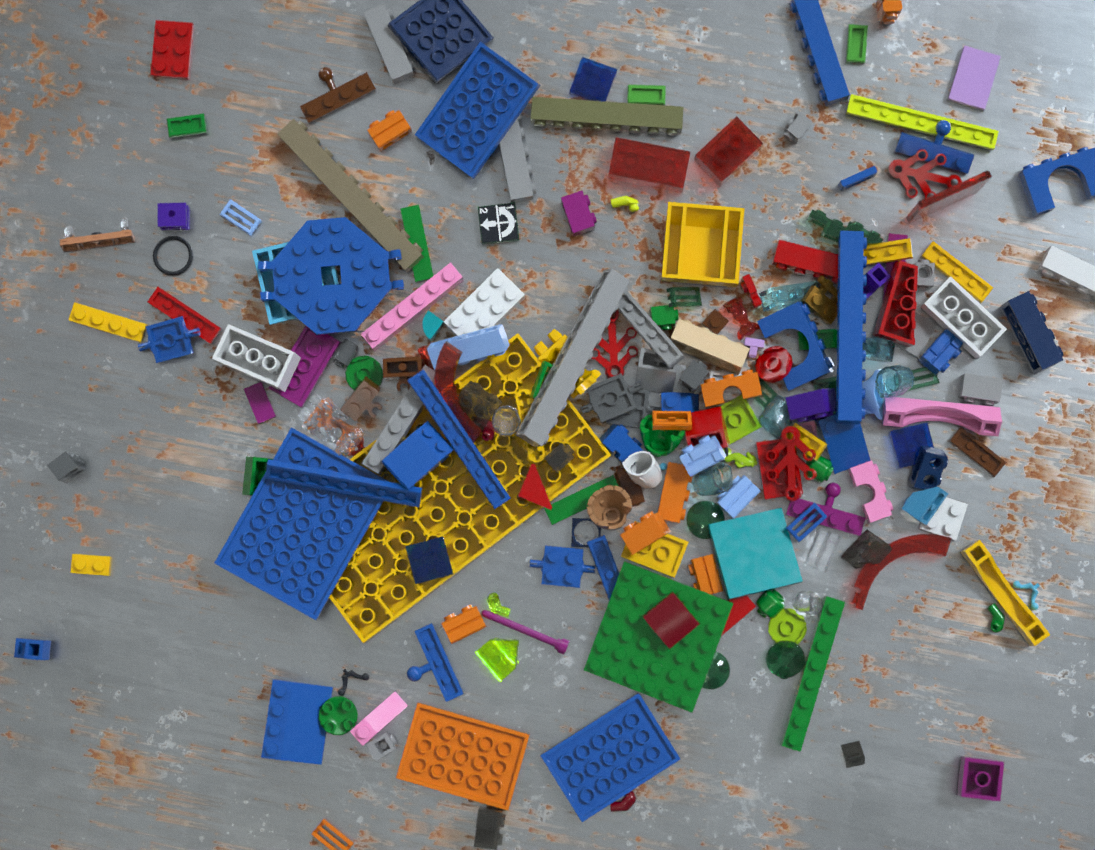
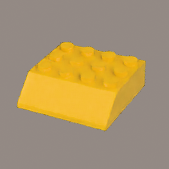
(702, 244)

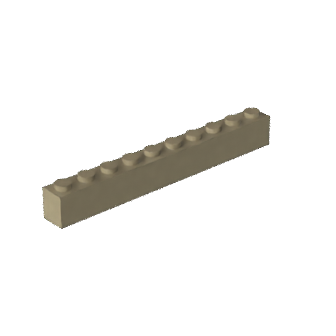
(349, 194)

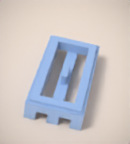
(253, 226)

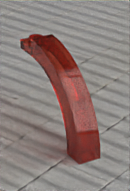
(920, 543)

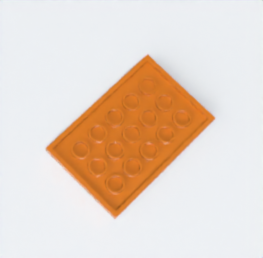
(462, 756)

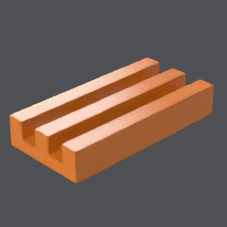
(671, 423)
(320, 828)

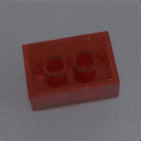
(728, 151)

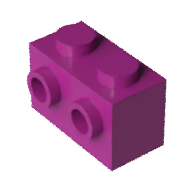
(578, 213)

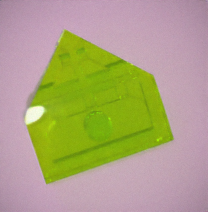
(500, 656)

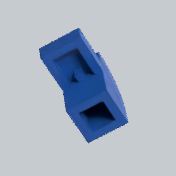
(32, 649)

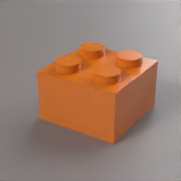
(642, 534)

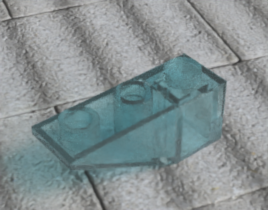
(784, 296)

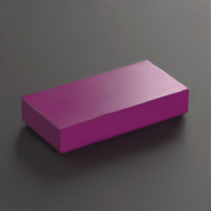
(259, 402)

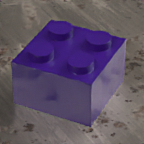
(812, 405)

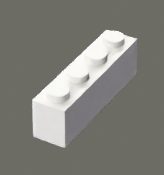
(1069, 270)

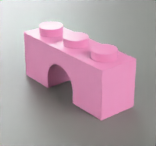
(867, 475)

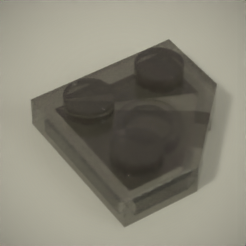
(865, 550)

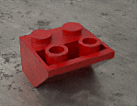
(710, 423)

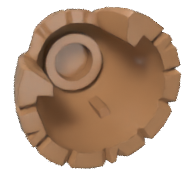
(609, 507)

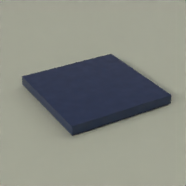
(440, 34)

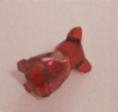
(736, 308)

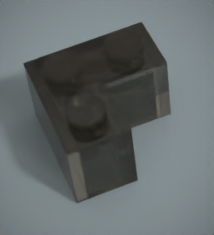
(488, 828)

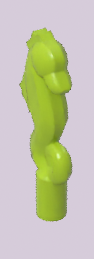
(740, 460)

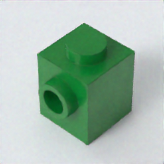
(664, 316)

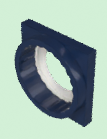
(576, 542)

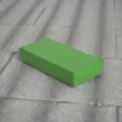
(856, 43)
(646, 94)

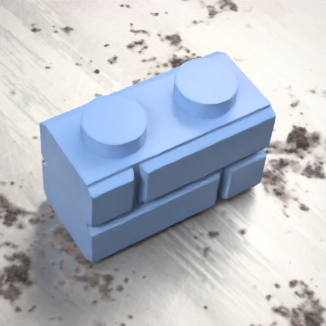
(702, 455)
(738, 496)

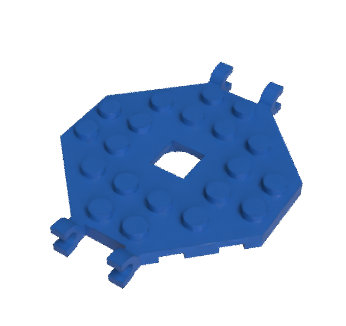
(331, 307)

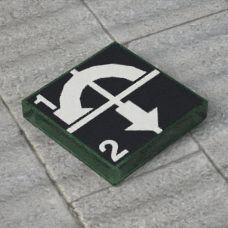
(498, 223)

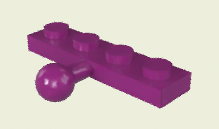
(836, 518)

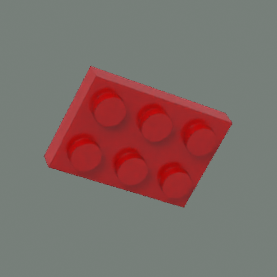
(172, 49)
(774, 488)

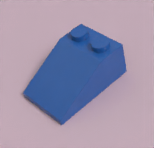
(845, 443)
(417, 455)

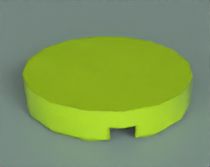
(787, 626)

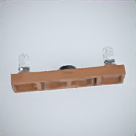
(97, 239)

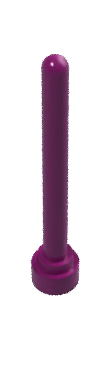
(560, 644)

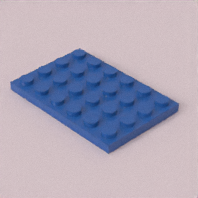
(477, 110)
(610, 757)

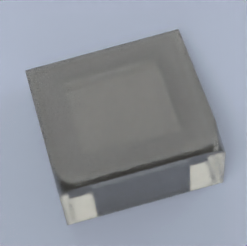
(853, 754)

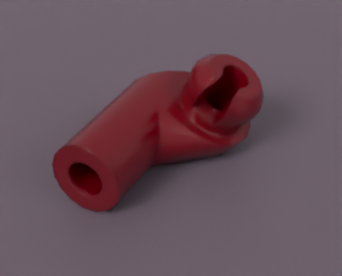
(488, 432)
(625, 804)

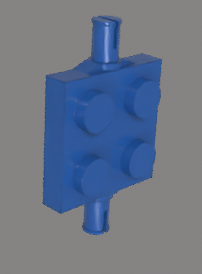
(169, 339)
(562, 566)

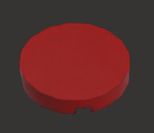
(773, 364)

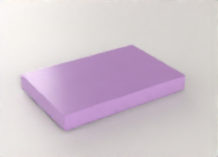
(974, 78)

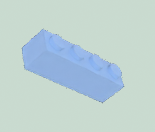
(474, 345)

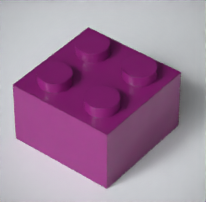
(980, 778)

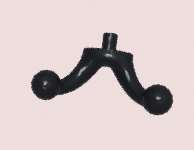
(365, 676)

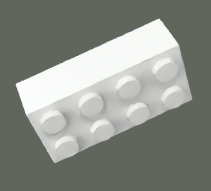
(486, 305)
(964, 317)
(256, 358)

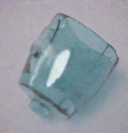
(895, 379)
(775, 413)
(709, 480)

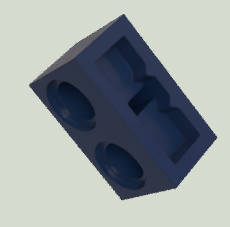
(924, 468)

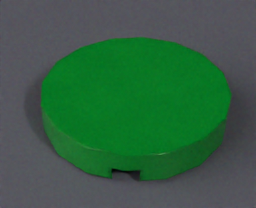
(361, 367)

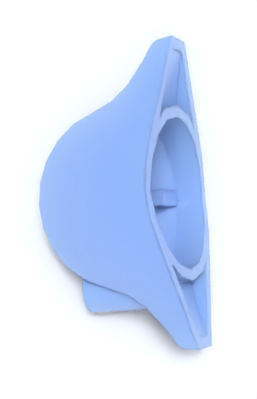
(873, 402)

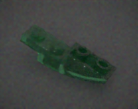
(832, 228)

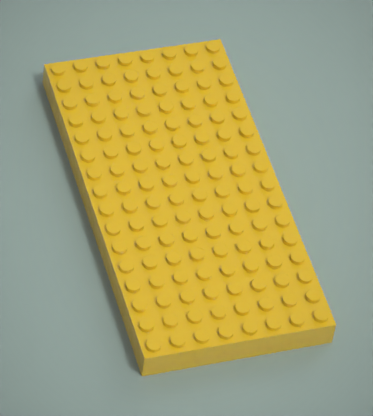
(379, 577)

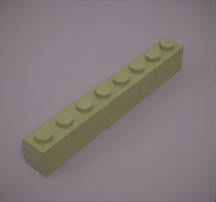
(607, 115)

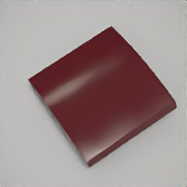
(671, 620)

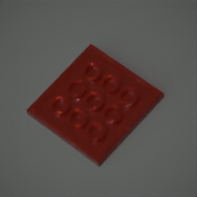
(948, 196)

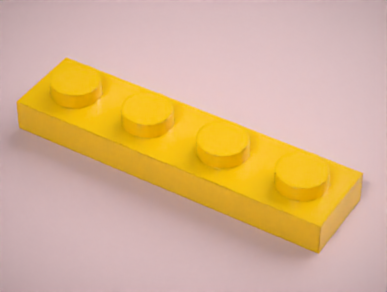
(107, 322)

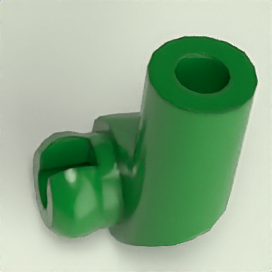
(998, 618)

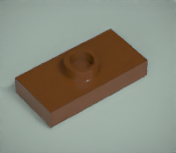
(633, 489)

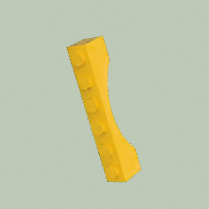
(991, 576)

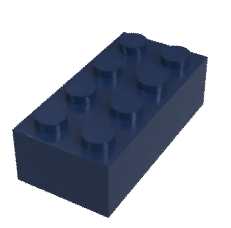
(1032, 332)

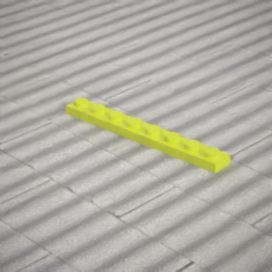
(920, 121)

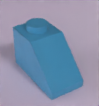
(924, 503)

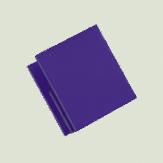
(173, 216)

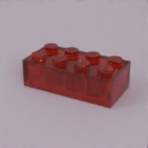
(649, 165)

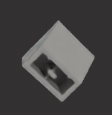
(654, 373)

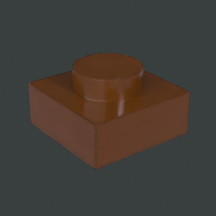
(715, 322)

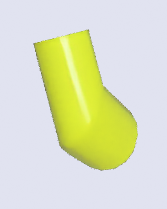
(627, 201)

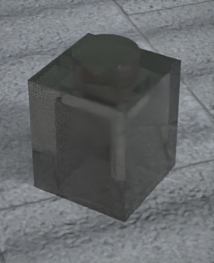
(560, 457)

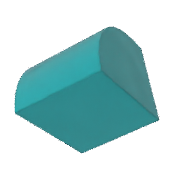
(431, 325)

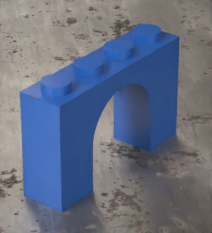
(1035, 178)
(816, 363)

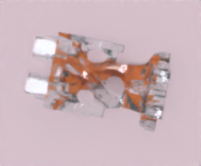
(323, 417)

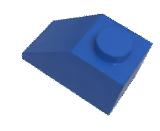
(679, 401)

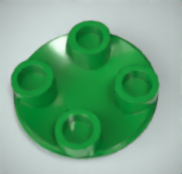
(338, 715)

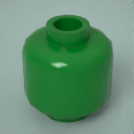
(823, 468)
(770, 604)

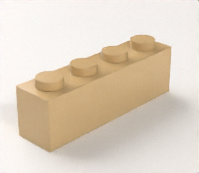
(709, 346)

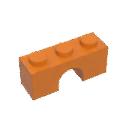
(747, 383)

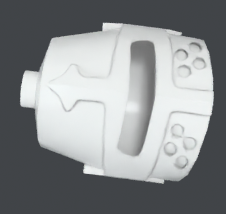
(645, 470)

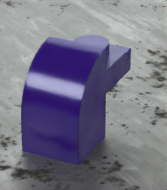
(875, 279)

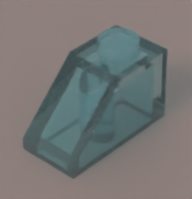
(879, 349)

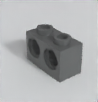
(693, 376)
(66, 466)

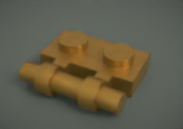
(820, 303)

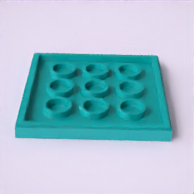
(755, 553)

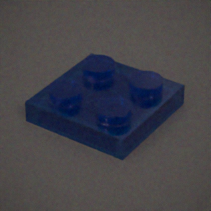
(593, 80)
(908, 441)
(429, 560)

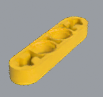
(520, 404)

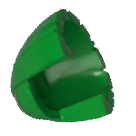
(659, 442)

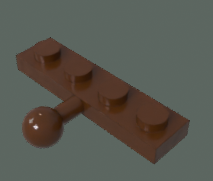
(337, 96)

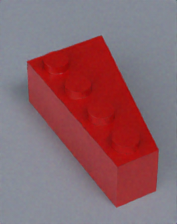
(897, 312)

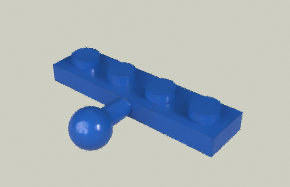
(955, 158)
(437, 662)

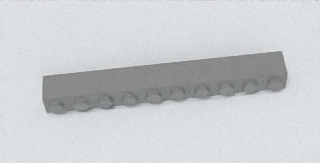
(572, 358)

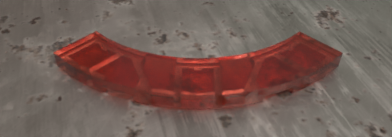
(444, 382)

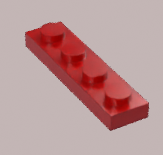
(174, 308)

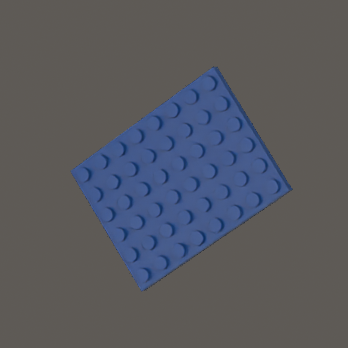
(298, 536)

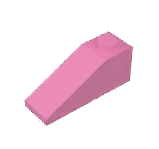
(378, 718)

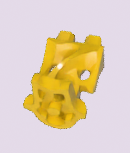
(550, 354)

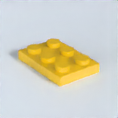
(661, 555)

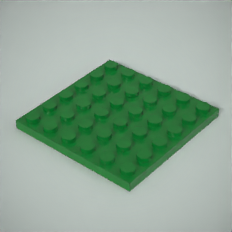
(637, 658)

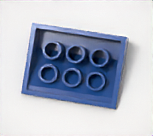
(293, 722)

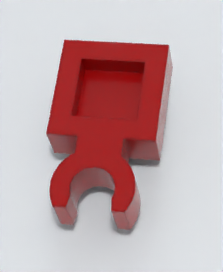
(748, 287)

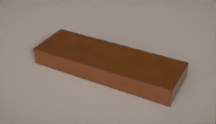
(977, 452)

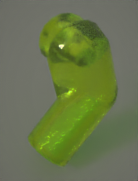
(495, 605)

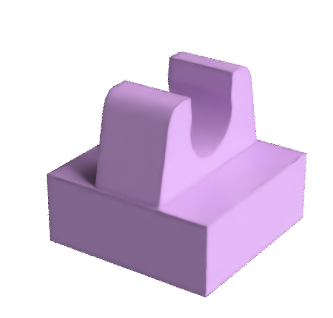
(754, 345)

